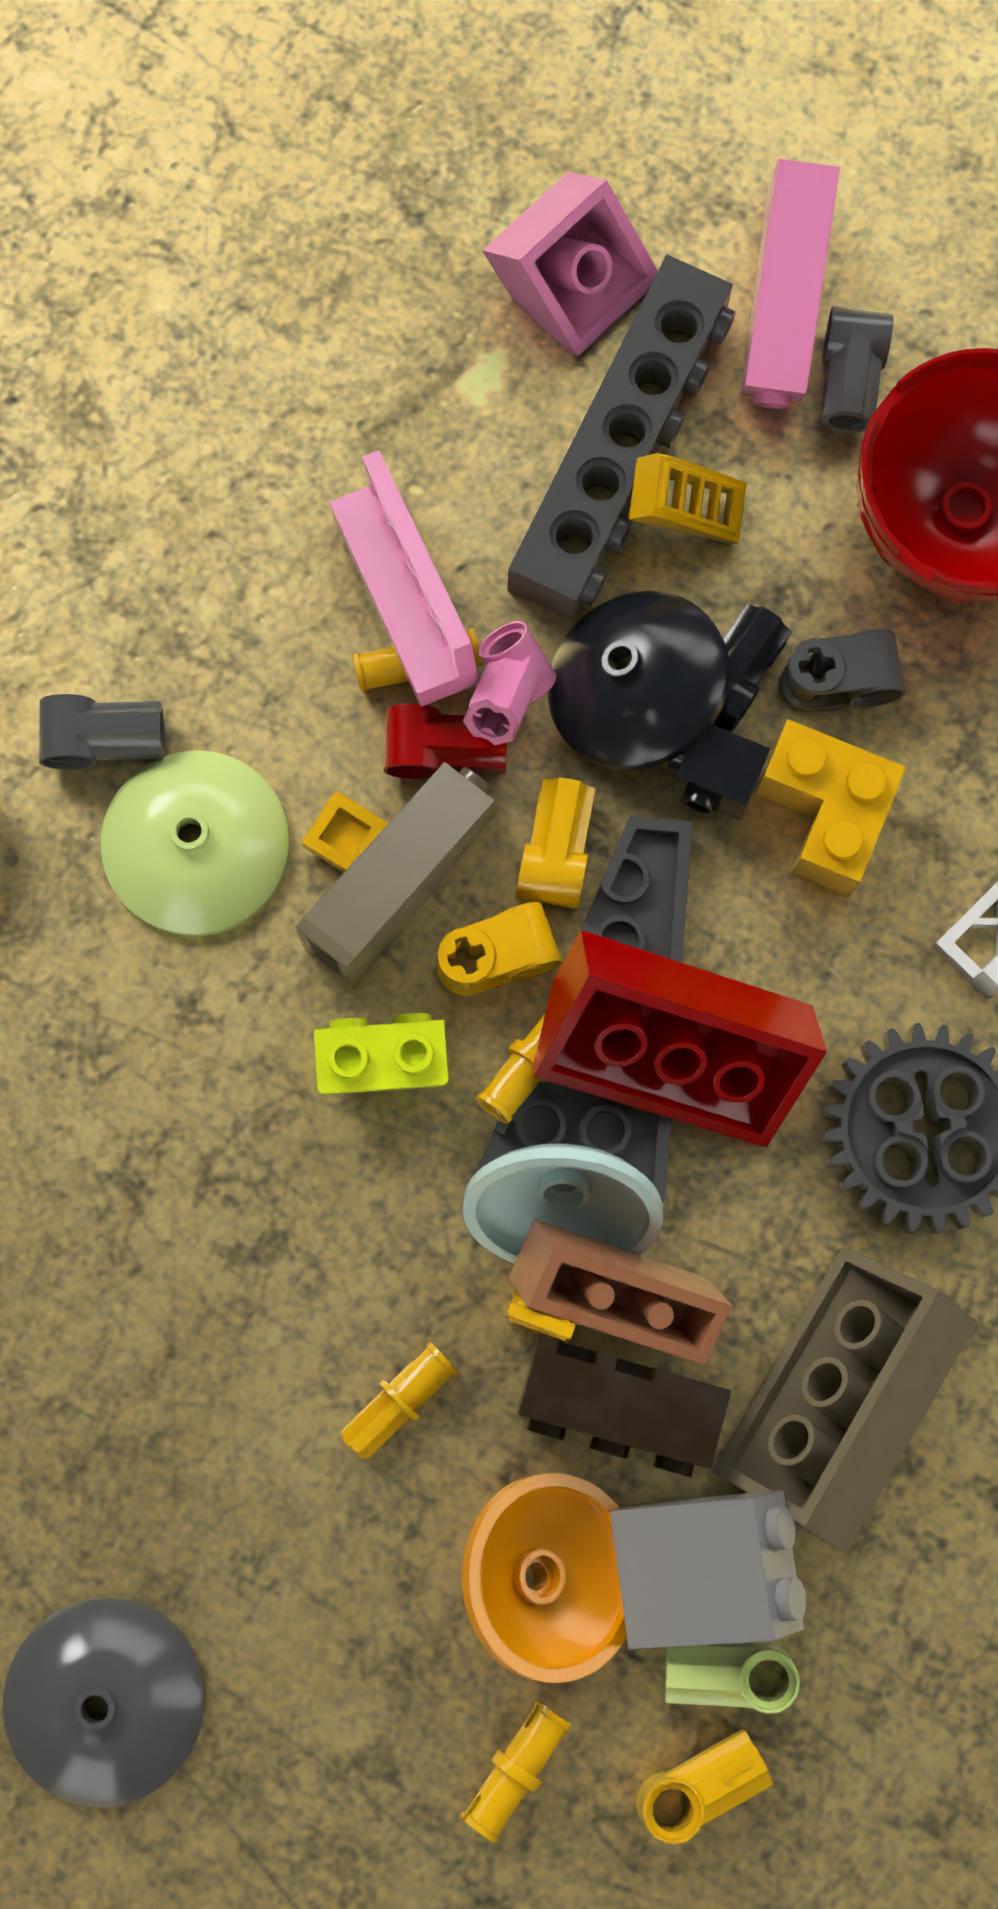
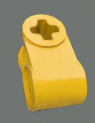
(509, 949)

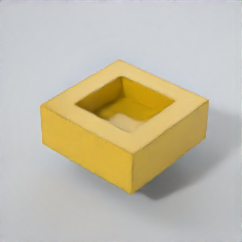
(342, 832)

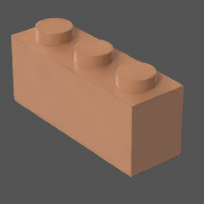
(619, 1292)

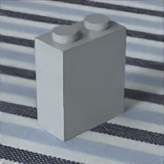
(708, 1570)

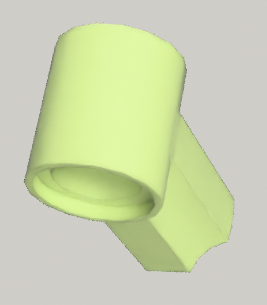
(721, 1674)

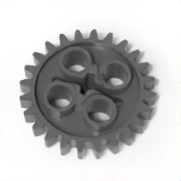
(867, 1131)

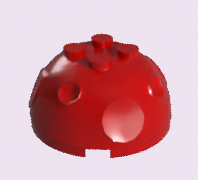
(934, 476)

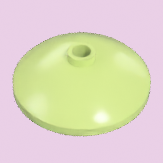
(201, 883)

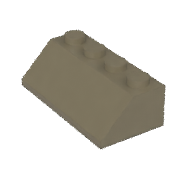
(846, 1395)

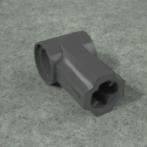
(856, 352)
(80, 731)

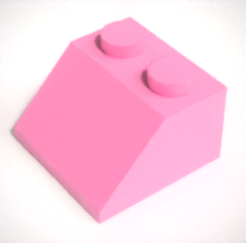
(573, 261)

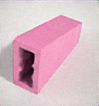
(789, 282)

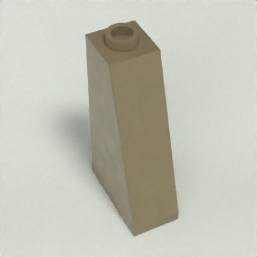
(396, 873)

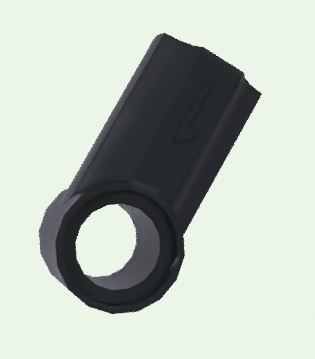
(752, 649)

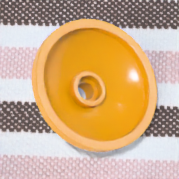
(574, 1608)

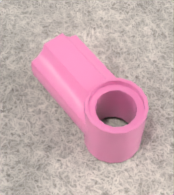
(512, 679)

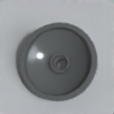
(141, 1671)

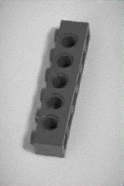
(677, 300)

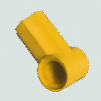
(554, 859)
(711, 1786)

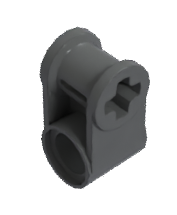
(853, 669)

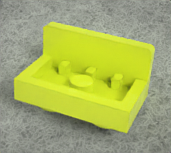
(381, 1056)

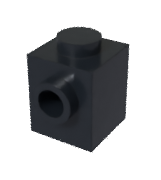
(718, 773)

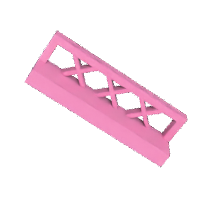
(405, 586)

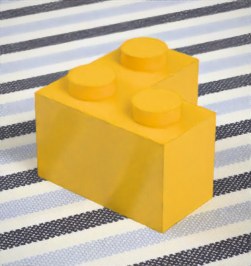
(842, 791)

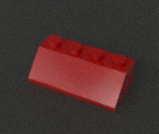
(676, 1040)

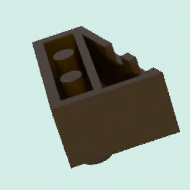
(622, 1405)

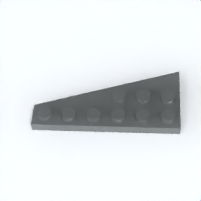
(644, 907)

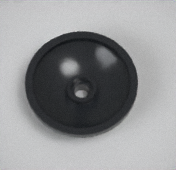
(656, 702)

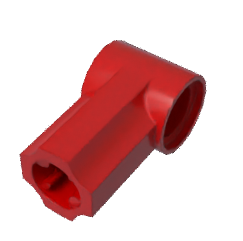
(424, 739)

